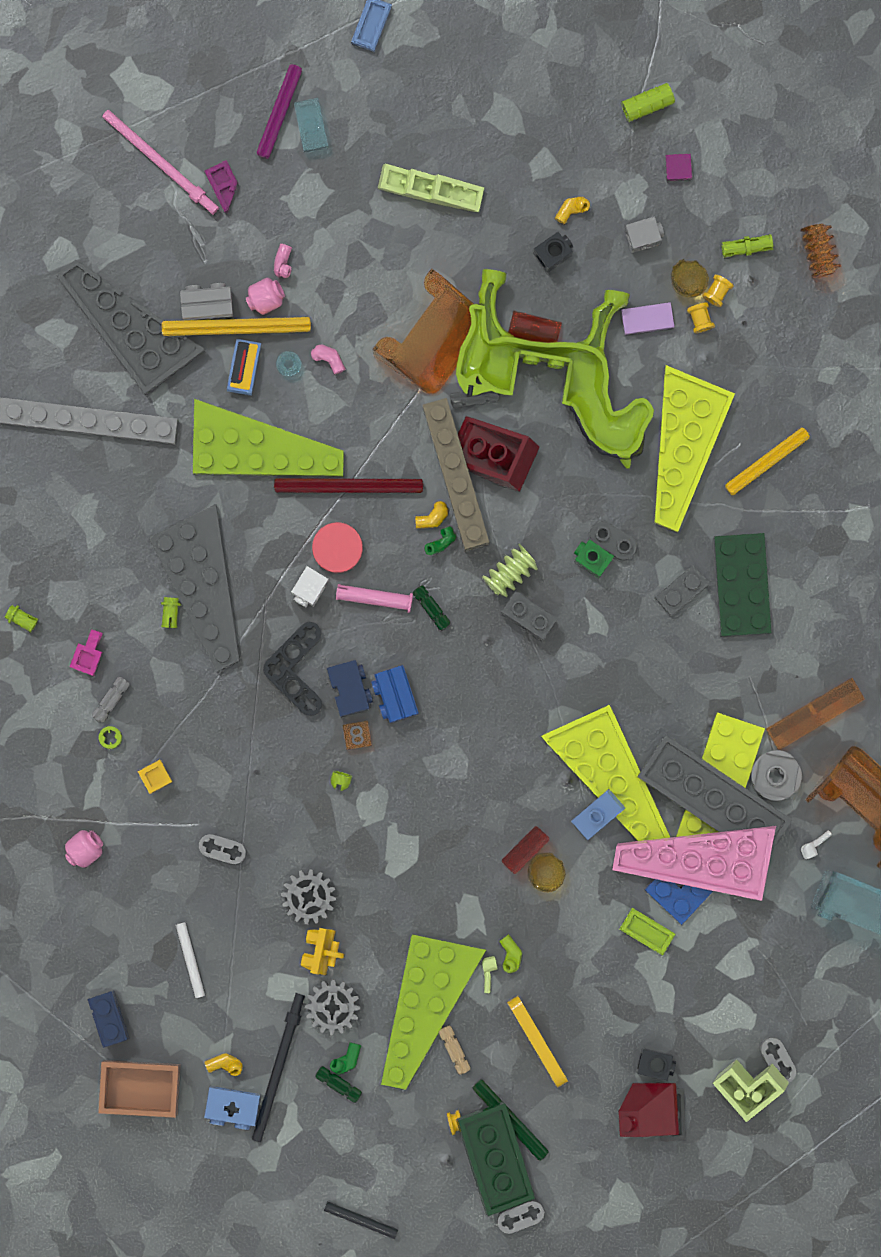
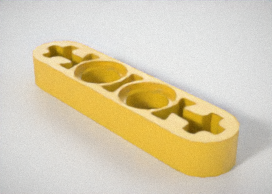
(537, 1041)

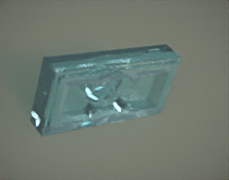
(311, 125)

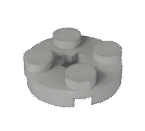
(787, 767)

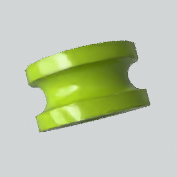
(102, 738)

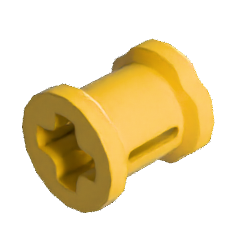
(717, 290)
(701, 318)

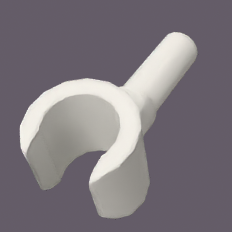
(809, 850)

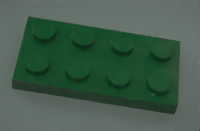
(742, 584)
(495, 1158)

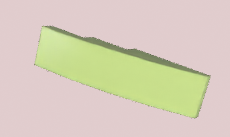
(431, 188)

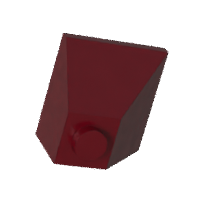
(649, 1110)

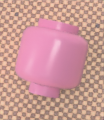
(265, 296)
(83, 848)

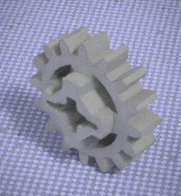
(298, 891)
(321, 1007)

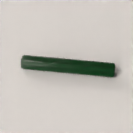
(520, 1129)

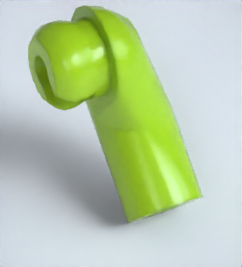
(513, 954)

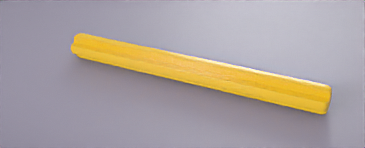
(236, 326)

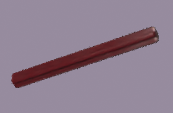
(331, 485)

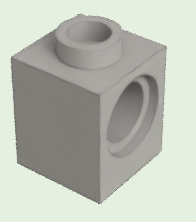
(644, 234)

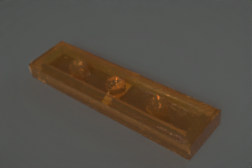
(815, 714)

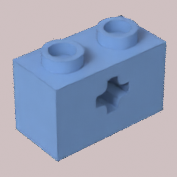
(221, 1097)

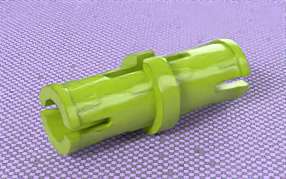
(747, 246)

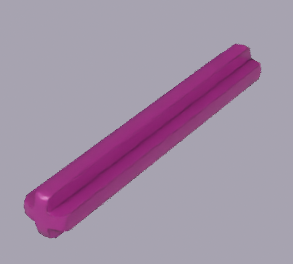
(279, 111)

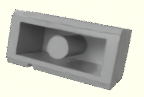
(207, 303)

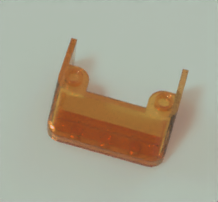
(858, 783)

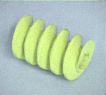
(510, 572)

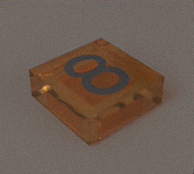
(357, 735)

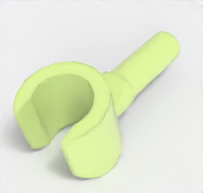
(489, 964)

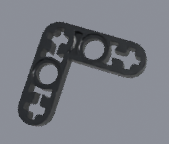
(286, 672)

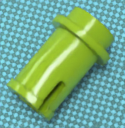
(170, 610)
(21, 618)

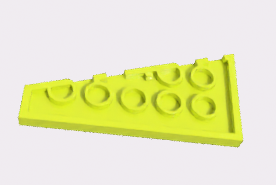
(689, 428)
(603, 761)

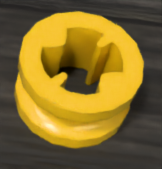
(452, 1121)

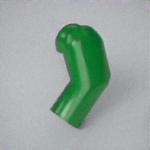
(440, 545)
(347, 1062)

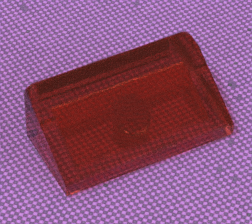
(534, 328)
(525, 850)

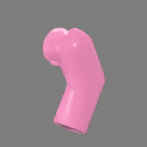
(280, 262)
(330, 355)

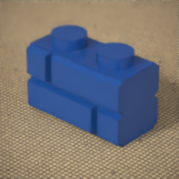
(395, 694)

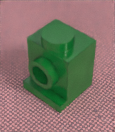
(594, 567)

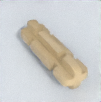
(454, 1050)

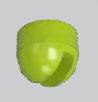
(341, 779)

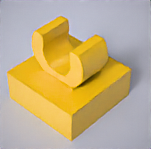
(155, 776)

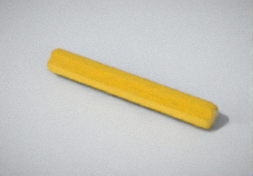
(767, 461)

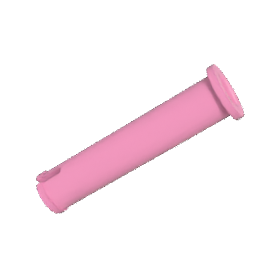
(374, 597)

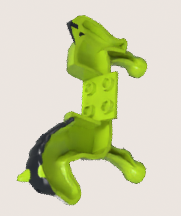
(494, 358)

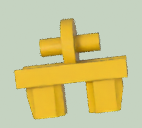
(325, 951)

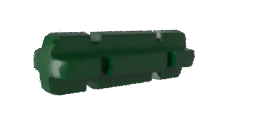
(431, 607)
(338, 1084)

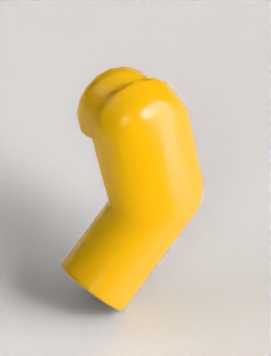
(572, 206)
(435, 518)
(225, 1062)

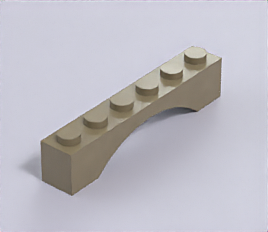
(455, 474)

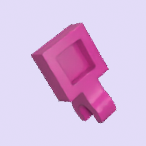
(86, 656)

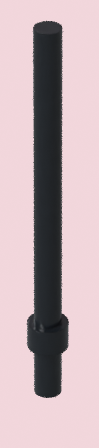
(292, 1018)

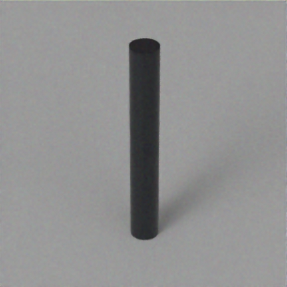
(361, 1220)

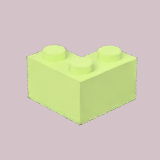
(749, 1094)

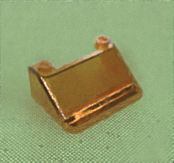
(434, 343)

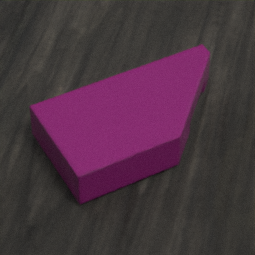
(223, 183)

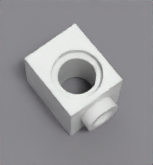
(309, 587)

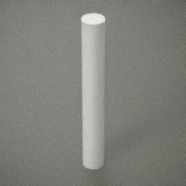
(190, 960)

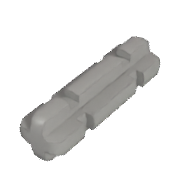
(110, 699)

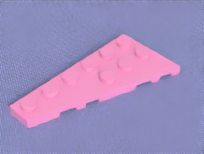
(717, 861)

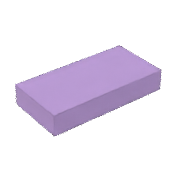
(647, 318)

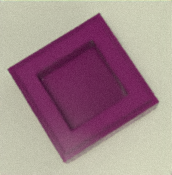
(678, 167)

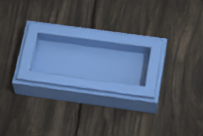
(371, 24)

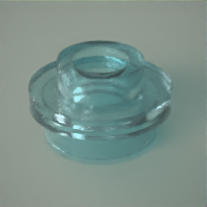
(288, 355)

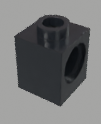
(548, 261)
(645, 1059)

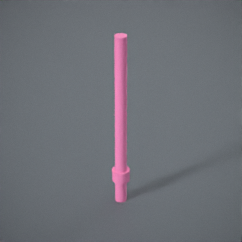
(197, 194)

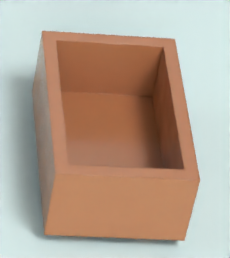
(139, 1088)

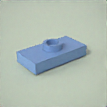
(598, 814)

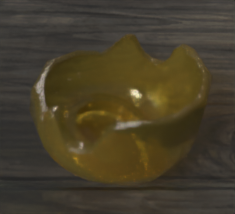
(689, 278)
(546, 872)

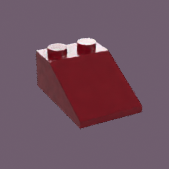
(497, 453)

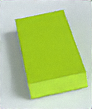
(647, 931)

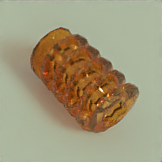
(820, 250)

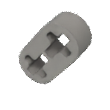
(221, 855)
(782, 1054)
(522, 1222)

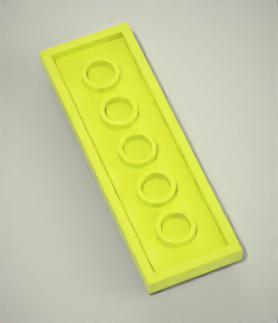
(732, 751)

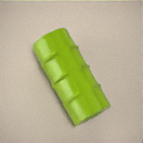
(648, 102)

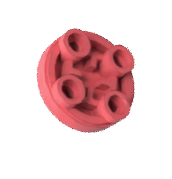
(337, 547)

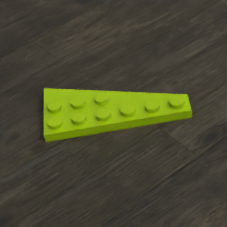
(243, 446)
(429, 989)

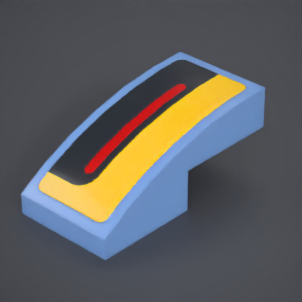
(244, 367)

